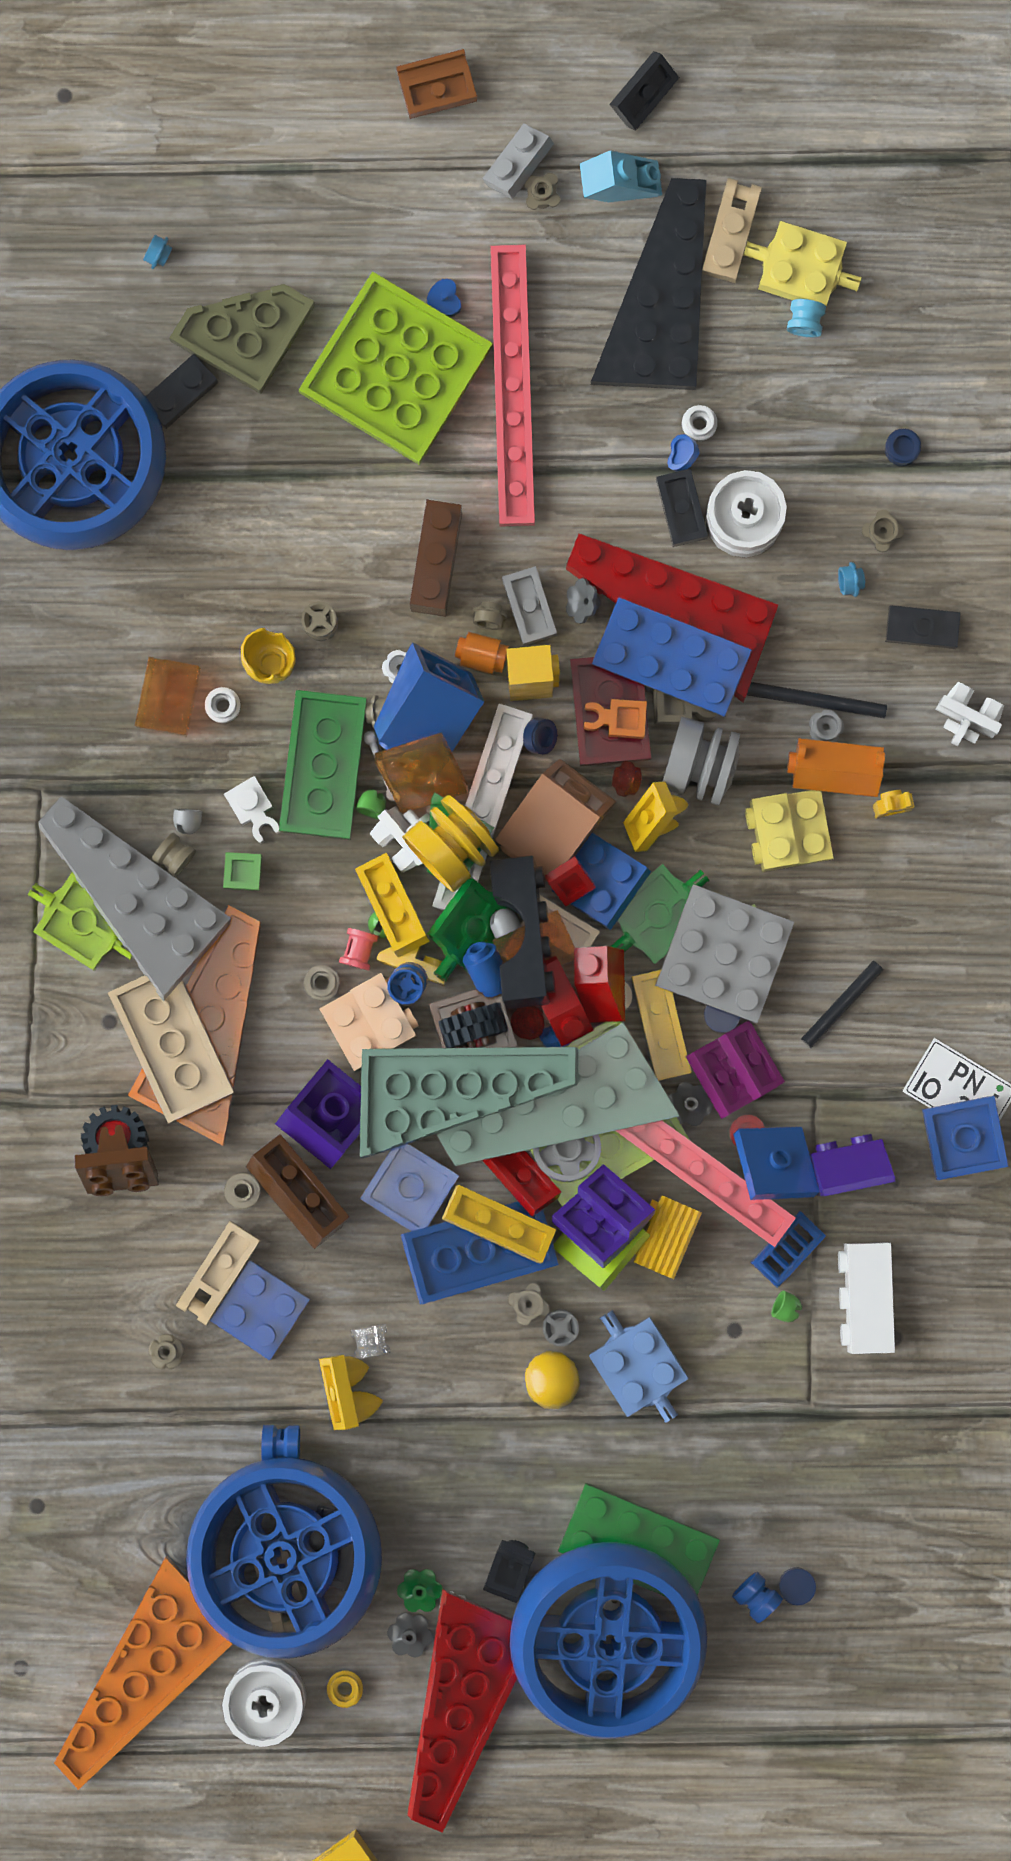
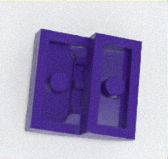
(603, 1216)

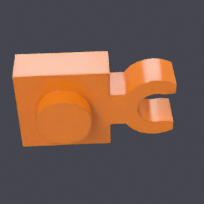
(624, 718)

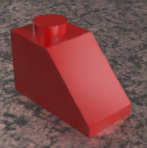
(601, 982)
(565, 1009)

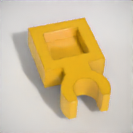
(893, 803)

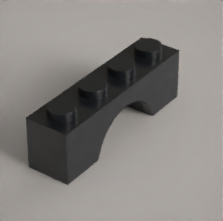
(524, 976)

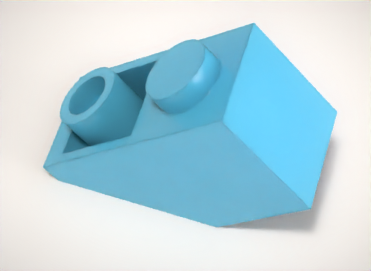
(620, 177)

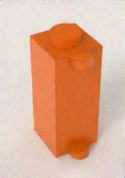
(837, 767)

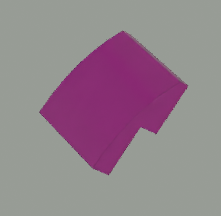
(735, 1069)

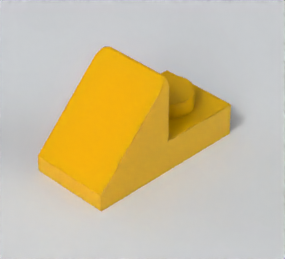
(428, 964)

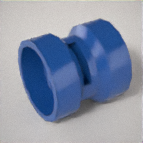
(405, 990)
(280, 1442)
(759, 1599)

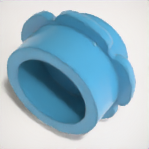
(157, 251)
(851, 579)

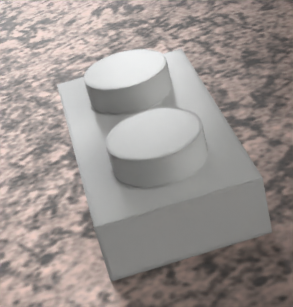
(518, 161)
(529, 606)

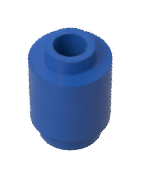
(483, 966)

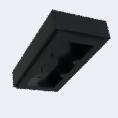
(923, 627)

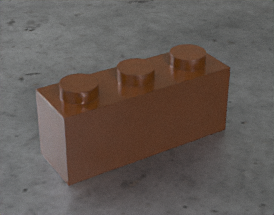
(436, 558)
(297, 1191)

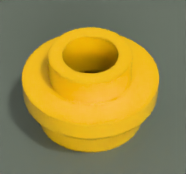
(340, 1699)

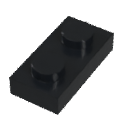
(644, 90)
(181, 390)
(681, 507)

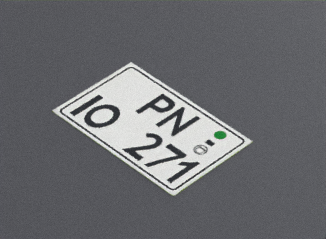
(951, 1077)

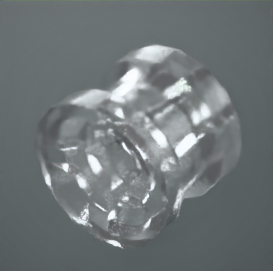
(370, 1341)

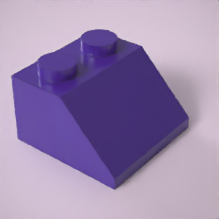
(325, 1114)
(851, 1166)

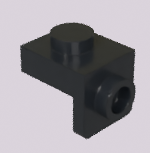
(509, 1570)

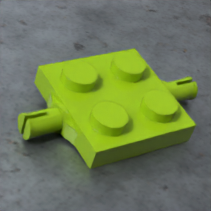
(76, 924)

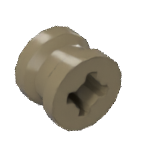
(315, 616)
(173, 855)

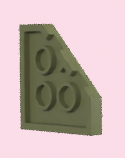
(245, 332)

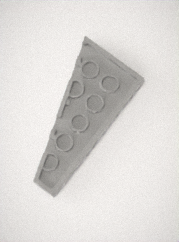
(144, 905)

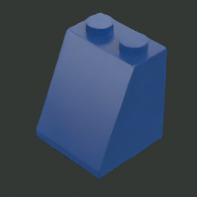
(428, 699)

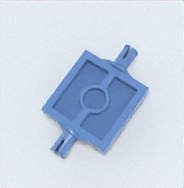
(638, 1366)

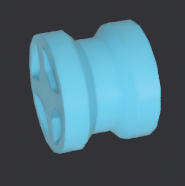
(806, 318)

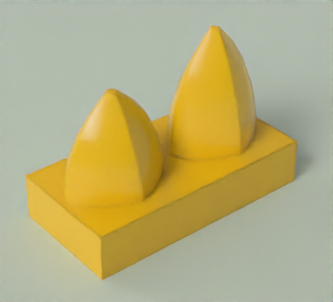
(653, 816)
(345, 1406)

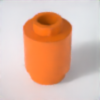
(481, 653)

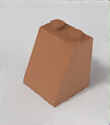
(555, 818)

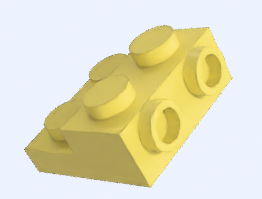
(789, 830)

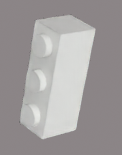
(867, 1298)

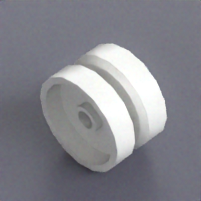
(750, 493)
(259, 1723)

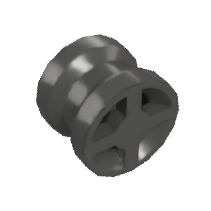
(557, 1332)

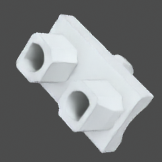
(984, 721)
(395, 825)

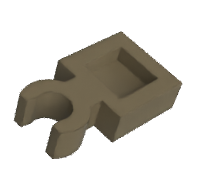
(670, 709)

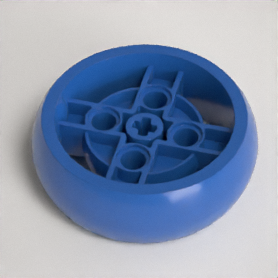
(112, 406)
(312, 1619)
(675, 1644)

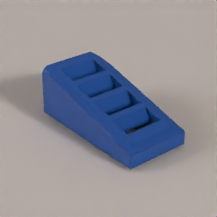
(767, 1271)

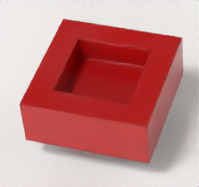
(570, 881)

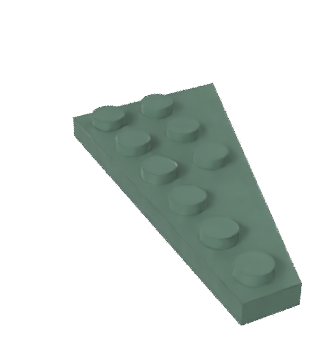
(436, 1089)
(612, 1094)

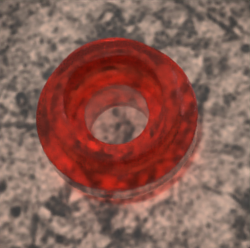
(626, 779)
(527, 1022)

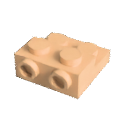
(368, 1020)

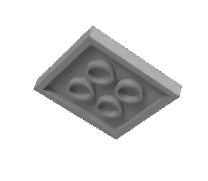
(724, 953)

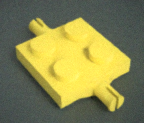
(802, 264)

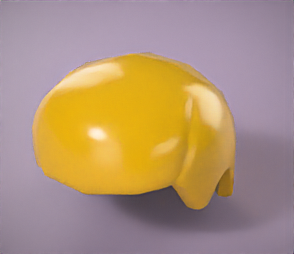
(267, 656)
(552, 1380)

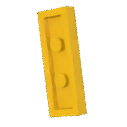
(392, 905)
(661, 1027)
(499, 1224)

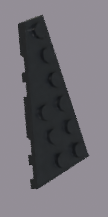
(659, 317)

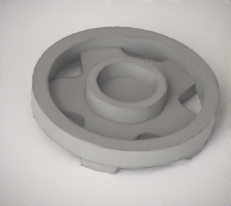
(568, 1158)

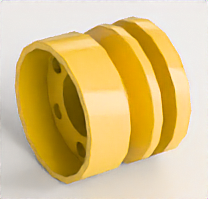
(450, 843)

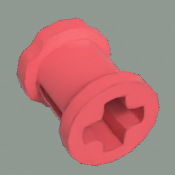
(358, 949)

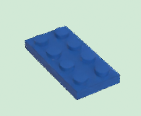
(671, 657)
(455, 1261)

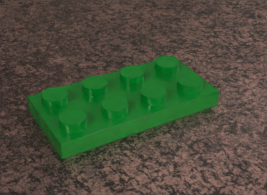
(323, 765)
(610, 1518)

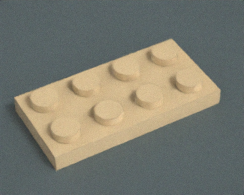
(171, 1047)

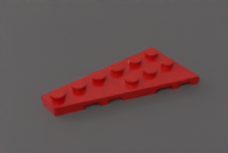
(676, 595)
(463, 1700)

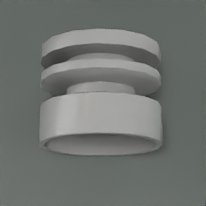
(701, 761)

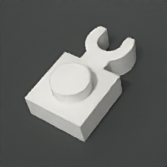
(251, 805)

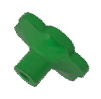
(421, 1580)

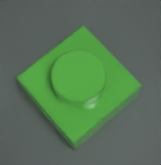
(242, 871)

